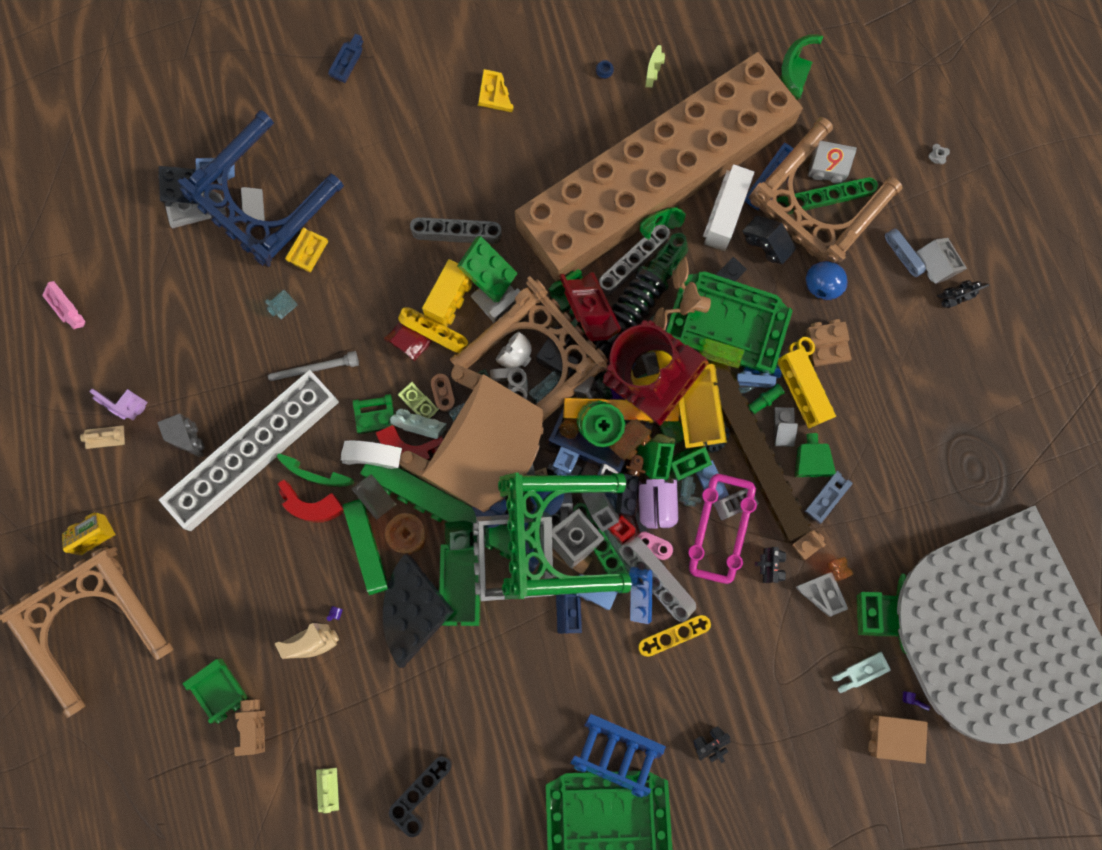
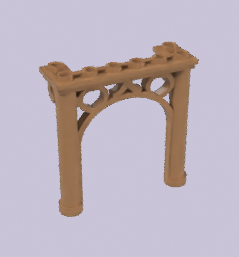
(765, 197)
(528, 302)
(22, 624)

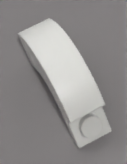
(370, 453)

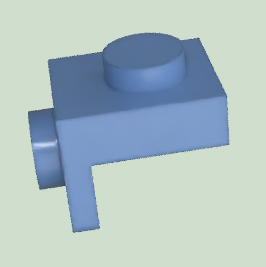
(565, 462)

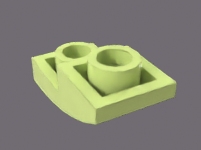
(654, 65)
(417, 401)

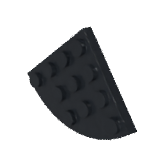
(411, 610)

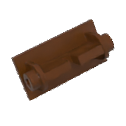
(634, 466)

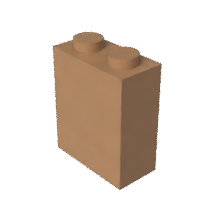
(898, 739)

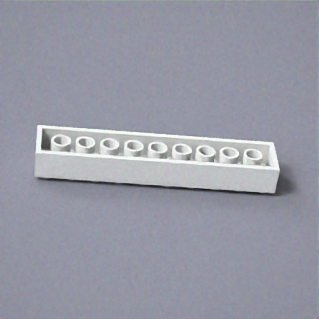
(248, 451)

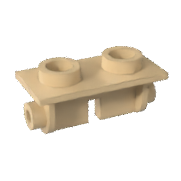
(103, 437)

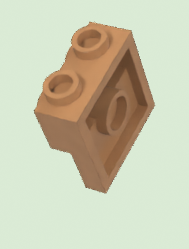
(829, 343)

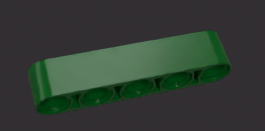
(365, 547)
(609, 552)

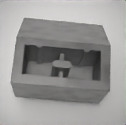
(182, 434)

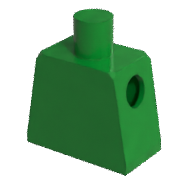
(656, 459)
(814, 459)

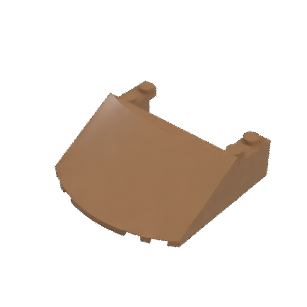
(489, 439)

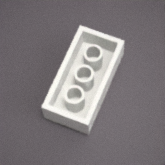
(727, 207)

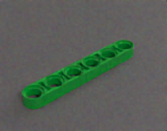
(826, 200)

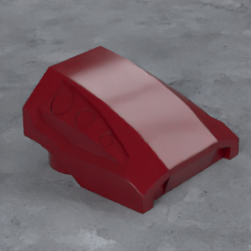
(408, 340)

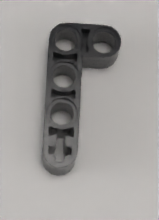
(423, 790)

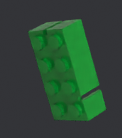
(458, 586)

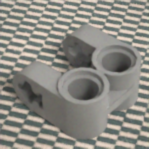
(508, 374)

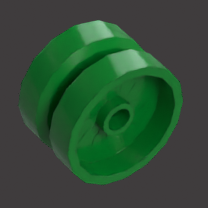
(611, 427)

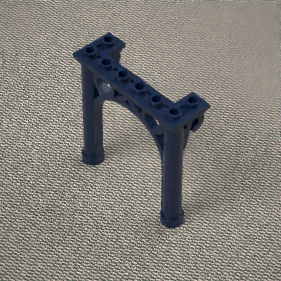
(202, 181)

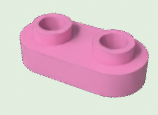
(655, 544)

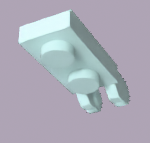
(418, 424)
(863, 671)

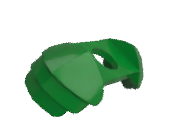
(670, 217)

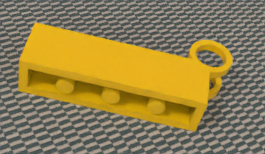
(805, 384)

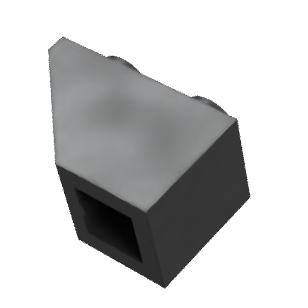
(600, 510)

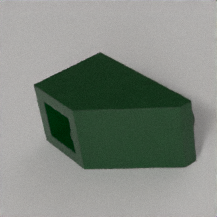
(460, 535)

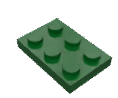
(487, 269)

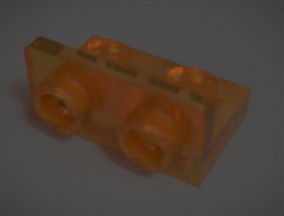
(634, 435)

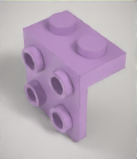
(127, 407)

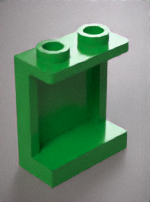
(216, 691)

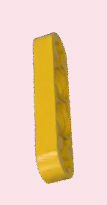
(432, 331)
(673, 633)

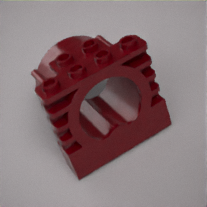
(674, 380)

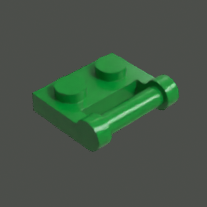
(373, 420)

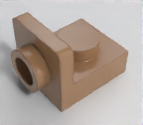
(808, 544)

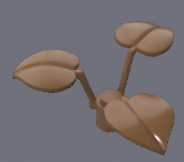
(691, 299)

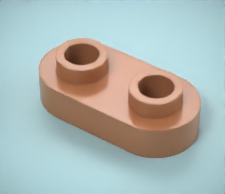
(442, 393)

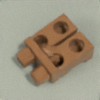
(250, 728)

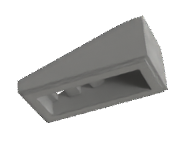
(725, 508)

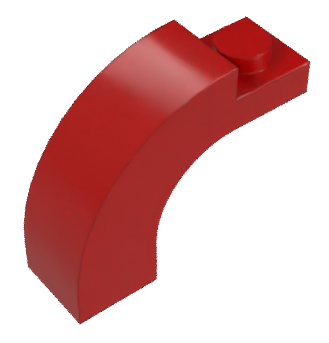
(390, 437)
(317, 512)

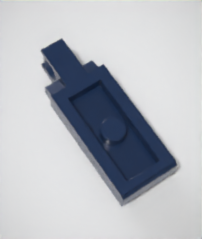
(346, 59)

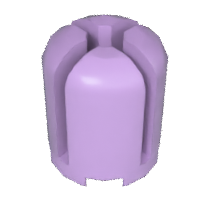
(656, 494)

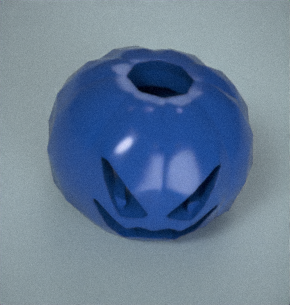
(826, 280)

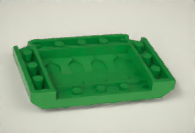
(736, 317)
(602, 815)

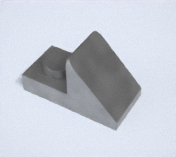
(784, 427)

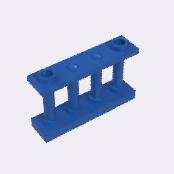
(633, 742)

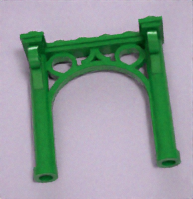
(519, 586)

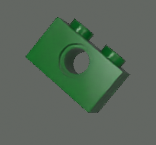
(689, 462)

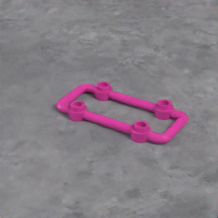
(734, 560)

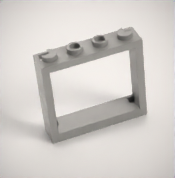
(479, 568)

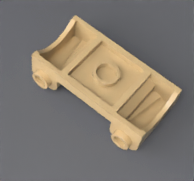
(308, 643)

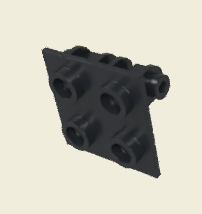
(169, 186)
(962, 293)

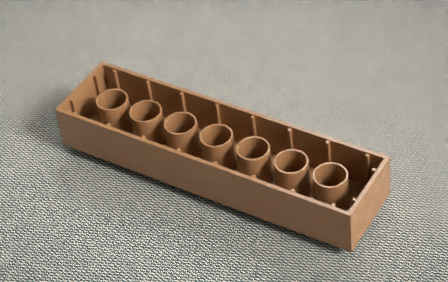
(657, 167)

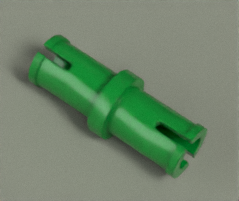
(766, 399)

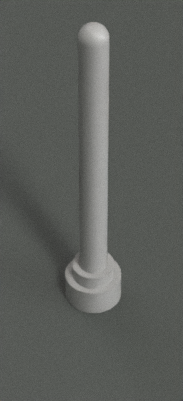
(350, 359)

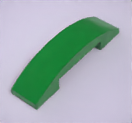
(335, 481)

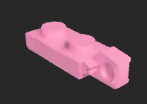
(62, 306)

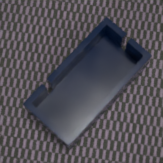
(585, 449)

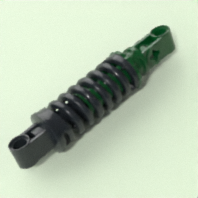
(647, 285)

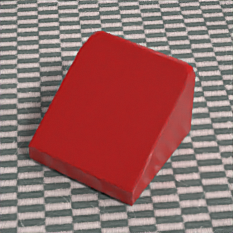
(622, 530)

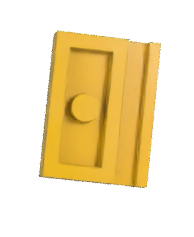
(306, 250)

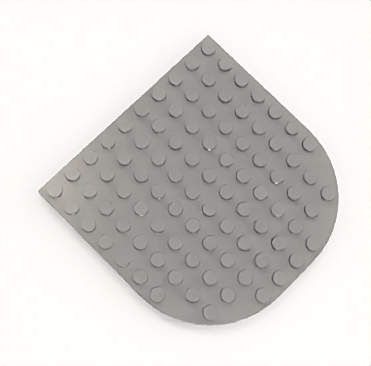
(1001, 632)

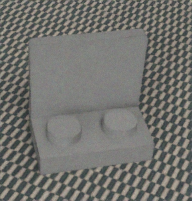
(498, 309)

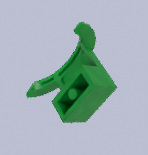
(796, 69)
(878, 613)

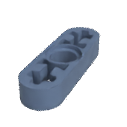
(905, 252)

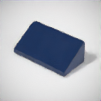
(568, 613)

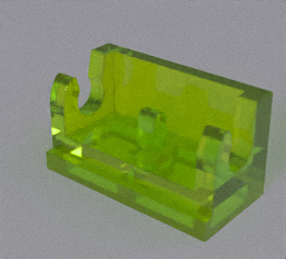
(722, 353)

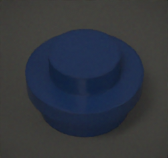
(604, 69)

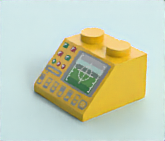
(87, 534)

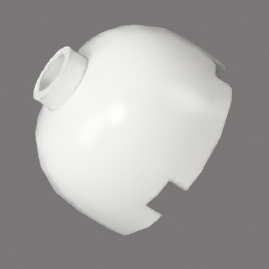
(516, 352)

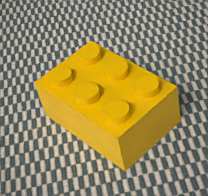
(447, 294)

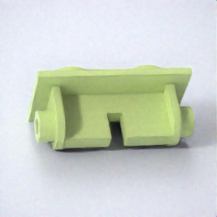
(327, 790)

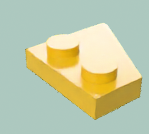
(494, 92)

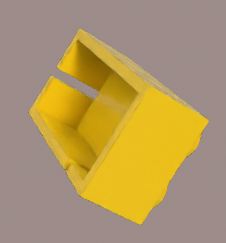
(702, 411)

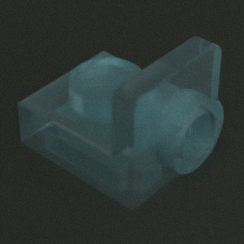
(281, 304)
(687, 489)

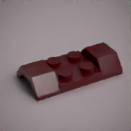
(591, 307)

